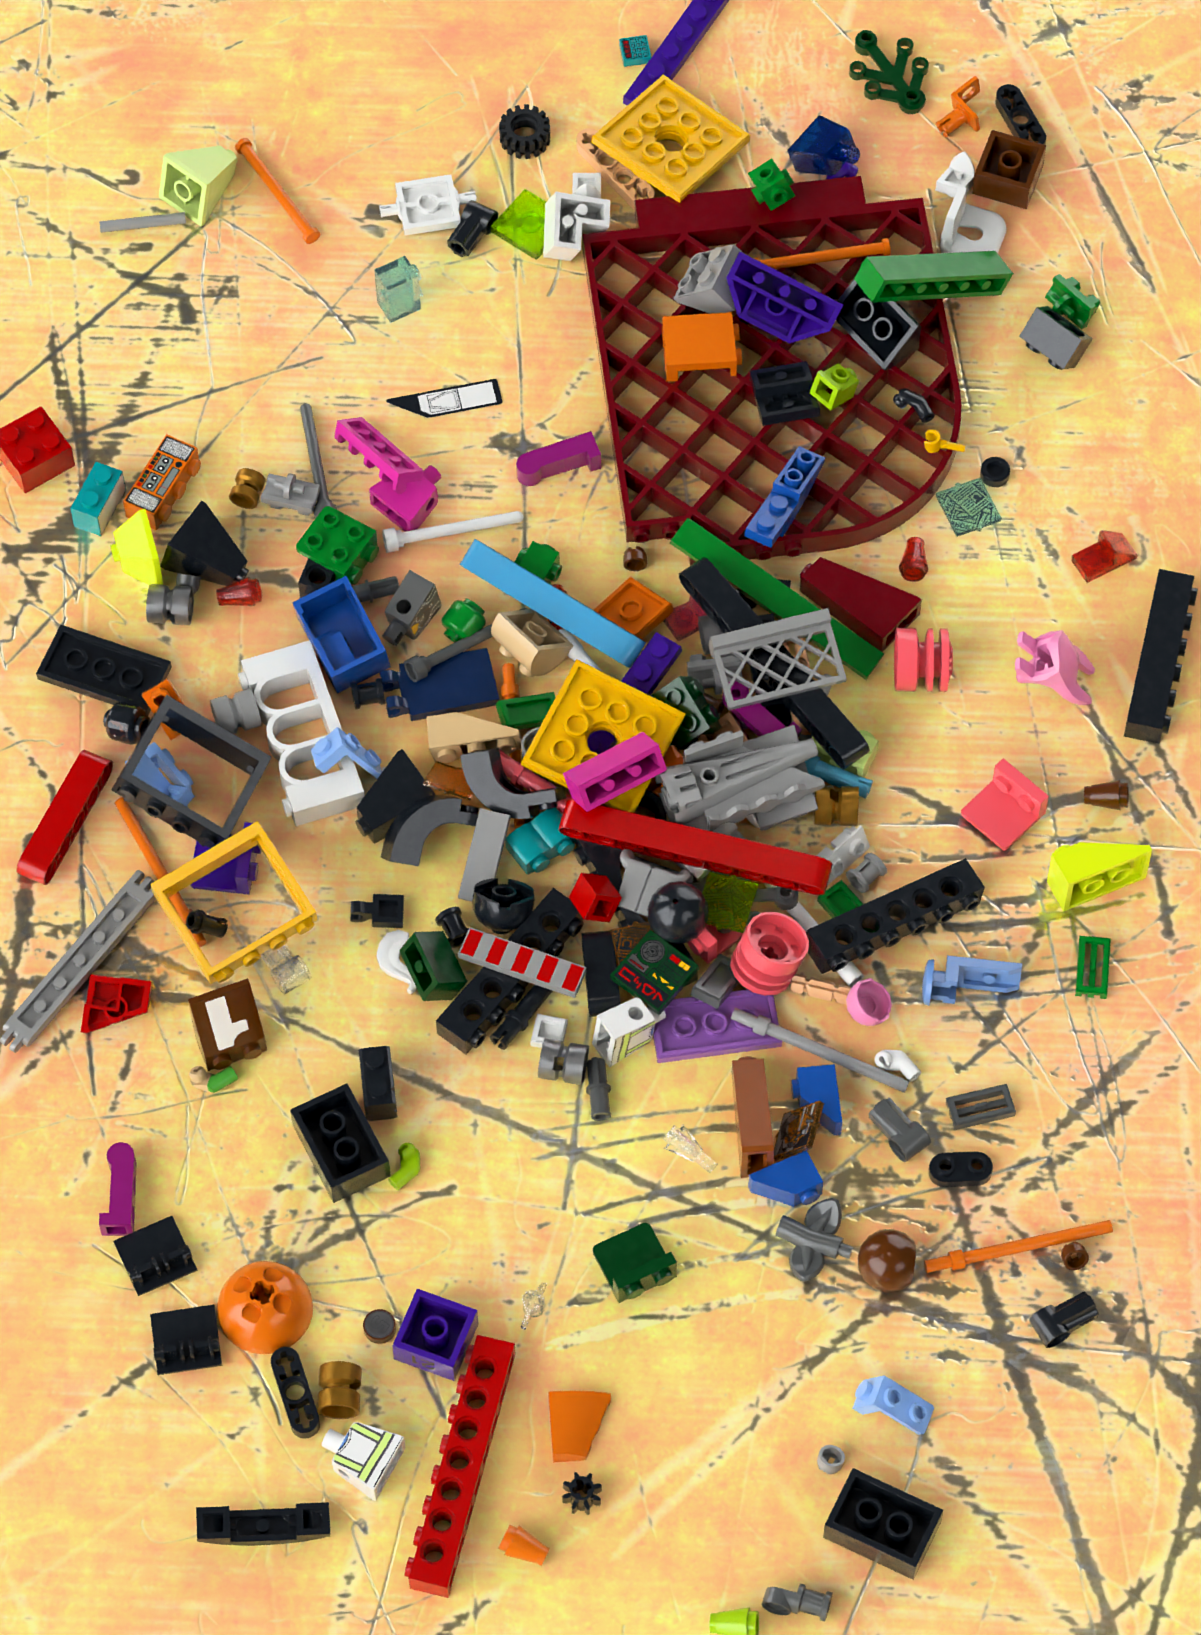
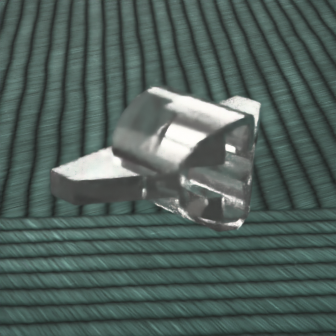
(533, 1304)

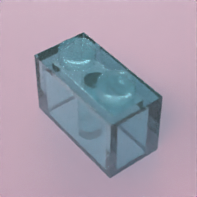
(398, 288)

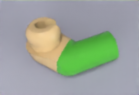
(209, 1082)

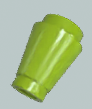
(735, 1622)

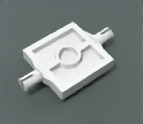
(427, 204)

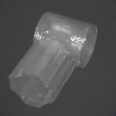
(286, 968)

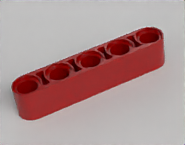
(64, 817)

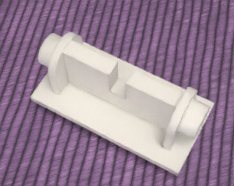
(848, 848)

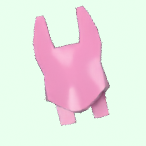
(1054, 665)

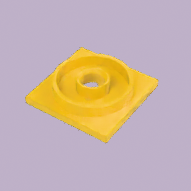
(676, 115)
(594, 703)

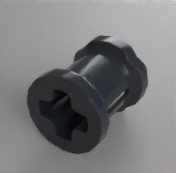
(367, 693)
(452, 925)

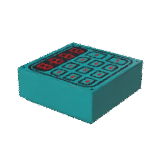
(634, 50)

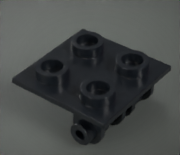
(155, 1255)
(185, 1339)

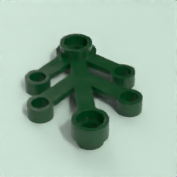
(890, 74)

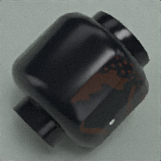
(126, 722)

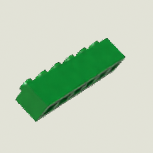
(933, 276)

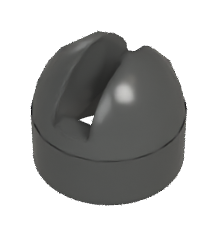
(188, 580)

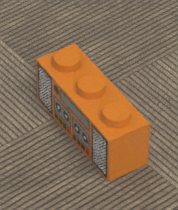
(163, 480)

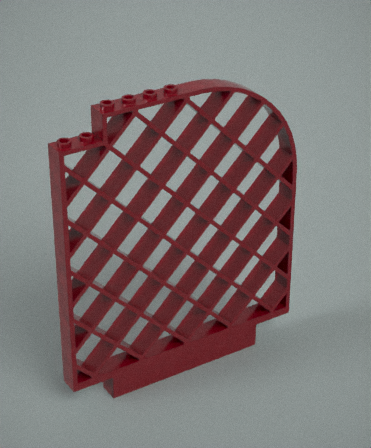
(734, 216)

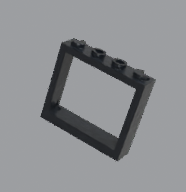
(211, 738)

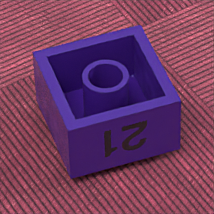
(435, 1334)

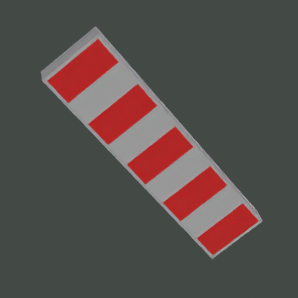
(522, 962)

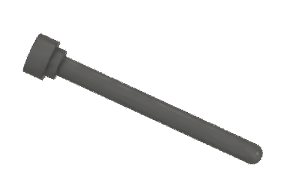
(315, 459)
(419, 667)

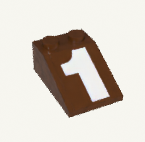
(227, 1025)

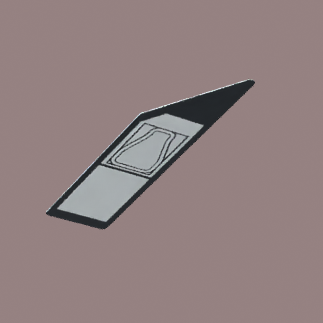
(451, 399)

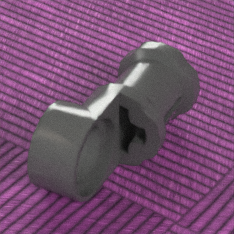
(805, 1600)

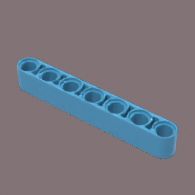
(552, 603)

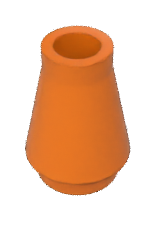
(523, 1546)

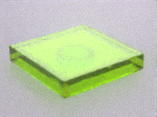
(523, 224)

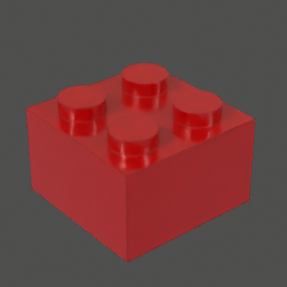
(34, 450)

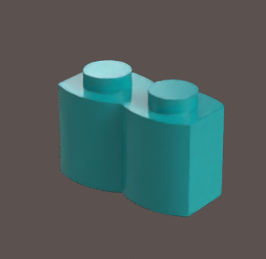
(539, 842)

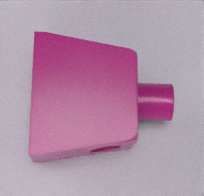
(410, 507)

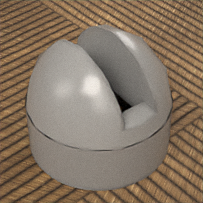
(825, 1454)

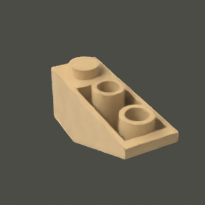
(459, 734)

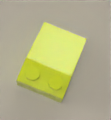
(1095, 869)

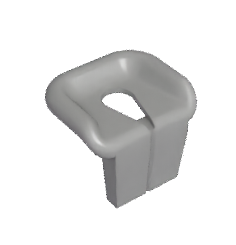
(643, 879)

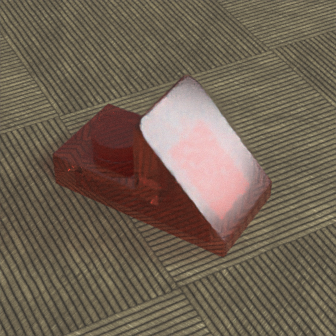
(1104, 556)

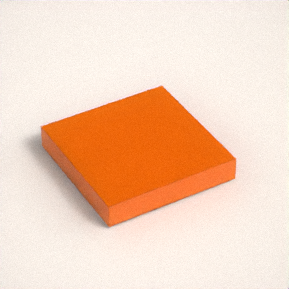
(635, 608)

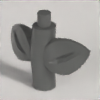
(814, 1238)

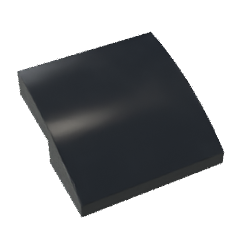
(784, 393)

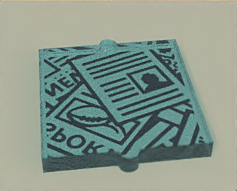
(968, 507)

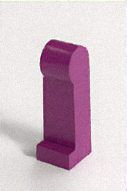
(558, 458)
(755, 716)
(122, 1192)

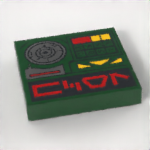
(654, 972)

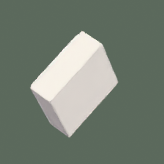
(548, 1027)

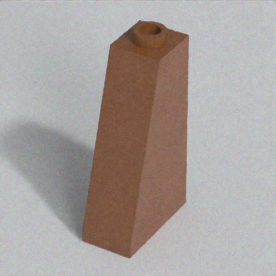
(752, 1115)

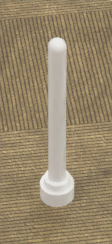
(395, 539)

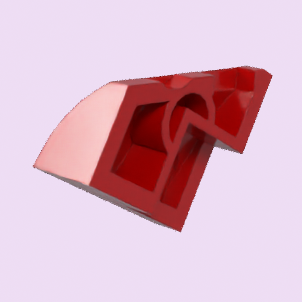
(114, 1001)

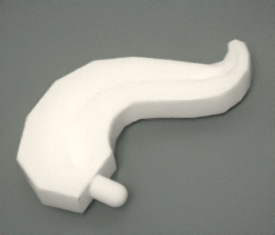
(389, 955)

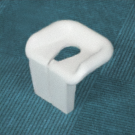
(965, 215)

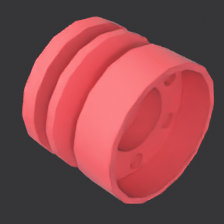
(922, 659)
(769, 953)

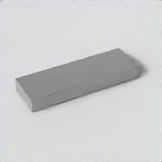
(484, 850)

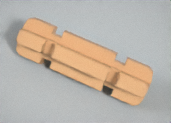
(819, 988)

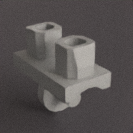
(290, 493)
(706, 673)

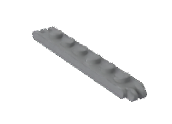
(79, 962)

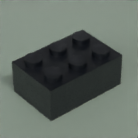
(340, 1143)
(883, 1523)

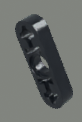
(1022, 108)
(280, 1374)

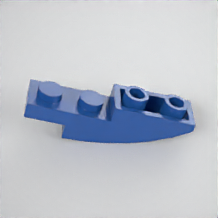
(786, 497)

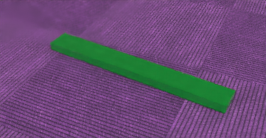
(772, 594)

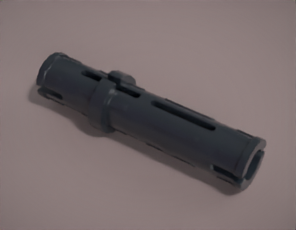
(517, 1019)

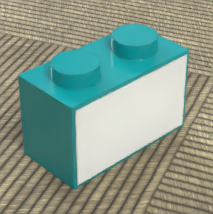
(98, 498)

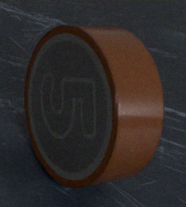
(379, 1326)

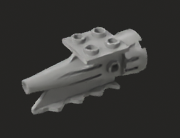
(734, 781)

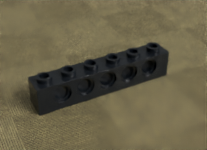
(929, 891)
(465, 1033)

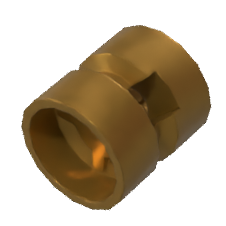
(837, 806)
(339, 1393)

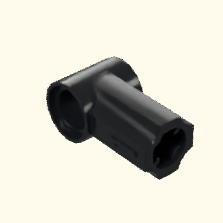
(474, 223)
(1058, 1322)

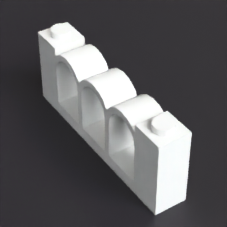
(281, 671)

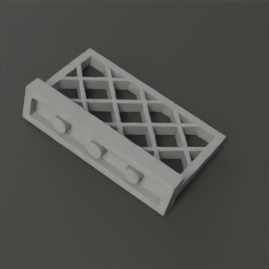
(770, 634)

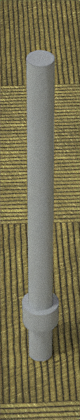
(763, 1025)

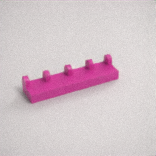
(378, 452)

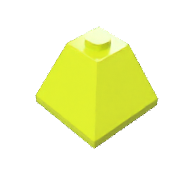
(137, 549)

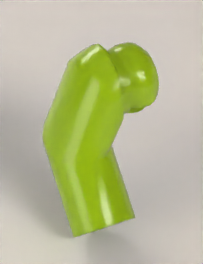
(408, 1166)

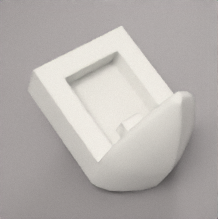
(959, 173)
(587, 184)

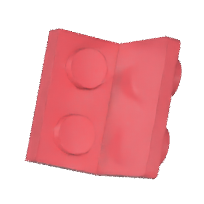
(1006, 806)

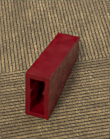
(859, 601)

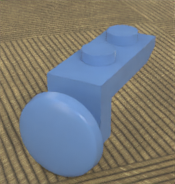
(969, 974)

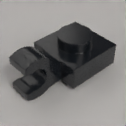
(384, 911)

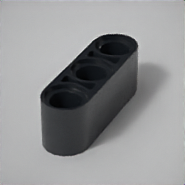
(599, 963)

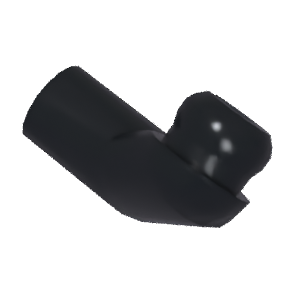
(917, 401)

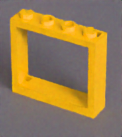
(210, 861)

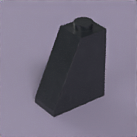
(389, 795)

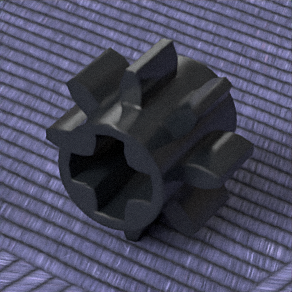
(578, 1502)

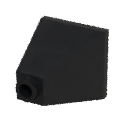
(205, 550)

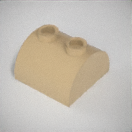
(530, 640)

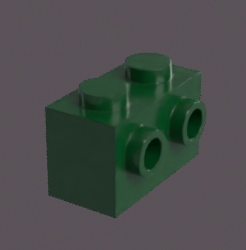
(433, 966)

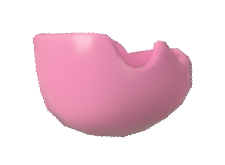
(868, 1002)

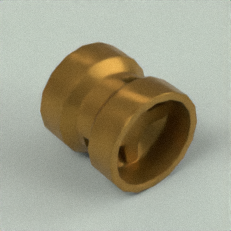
(247, 486)

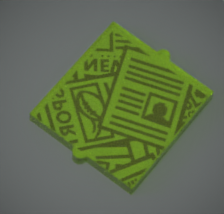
(729, 901)

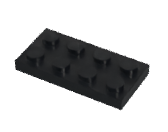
(101, 668)

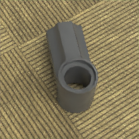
(904, 1136)

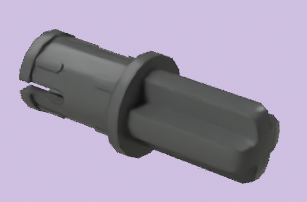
(376, 589)
(598, 1089)

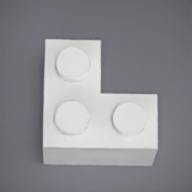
(570, 217)

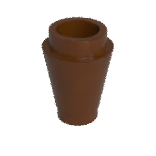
(1107, 795)

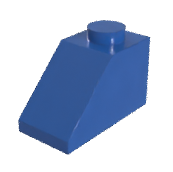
(819, 1084)
(788, 1181)

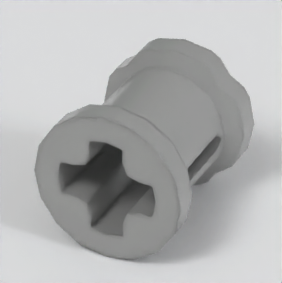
(866, 872)

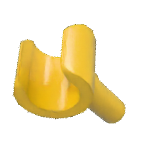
(933, 447)

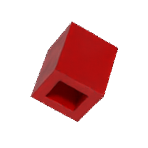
(595, 897)

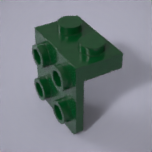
(700, 717)
(634, 1262)

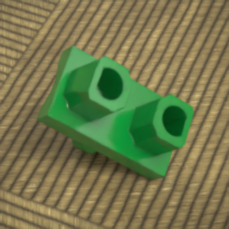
(1069, 300)

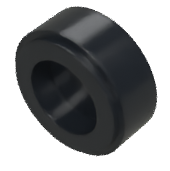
(995, 472)

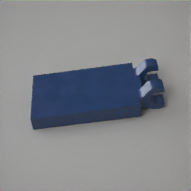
(452, 686)

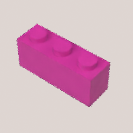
(615, 771)

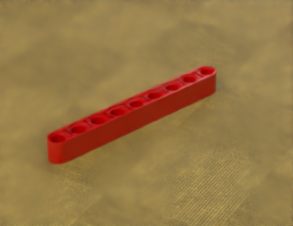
(697, 847)

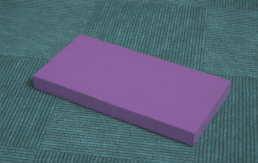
(700, 1030)

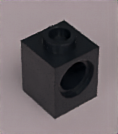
(311, 573)

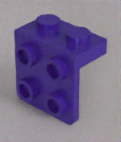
(233, 876)

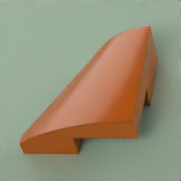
(575, 1422)

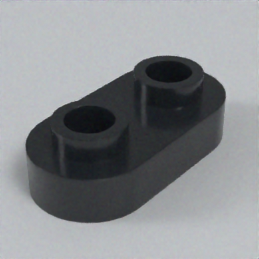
(961, 1171)

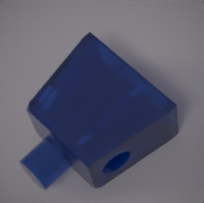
(823, 148)

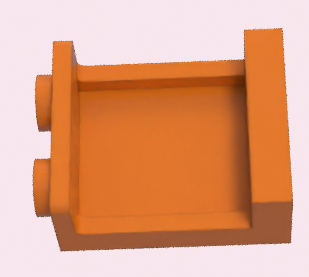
(700, 343)

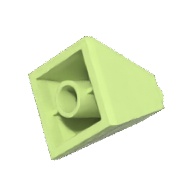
(196, 180)

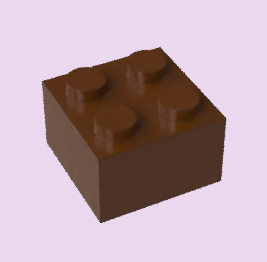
(1009, 169)

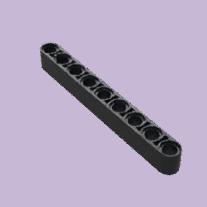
(811, 707)

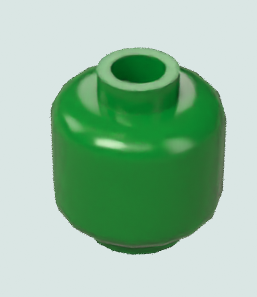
(463, 620)

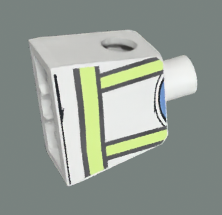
(624, 1030)
(365, 1456)

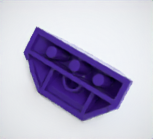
(778, 301)

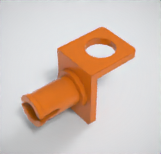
(962, 112)

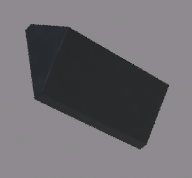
(879, 327)

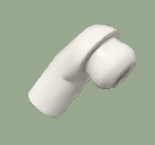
(897, 1061)

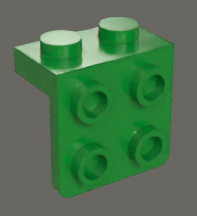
(339, 544)

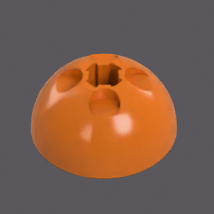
(268, 1321)

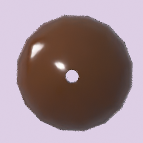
(887, 1260)

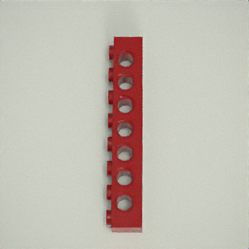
(438, 1576)

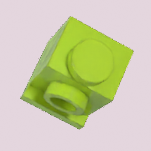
(839, 379)

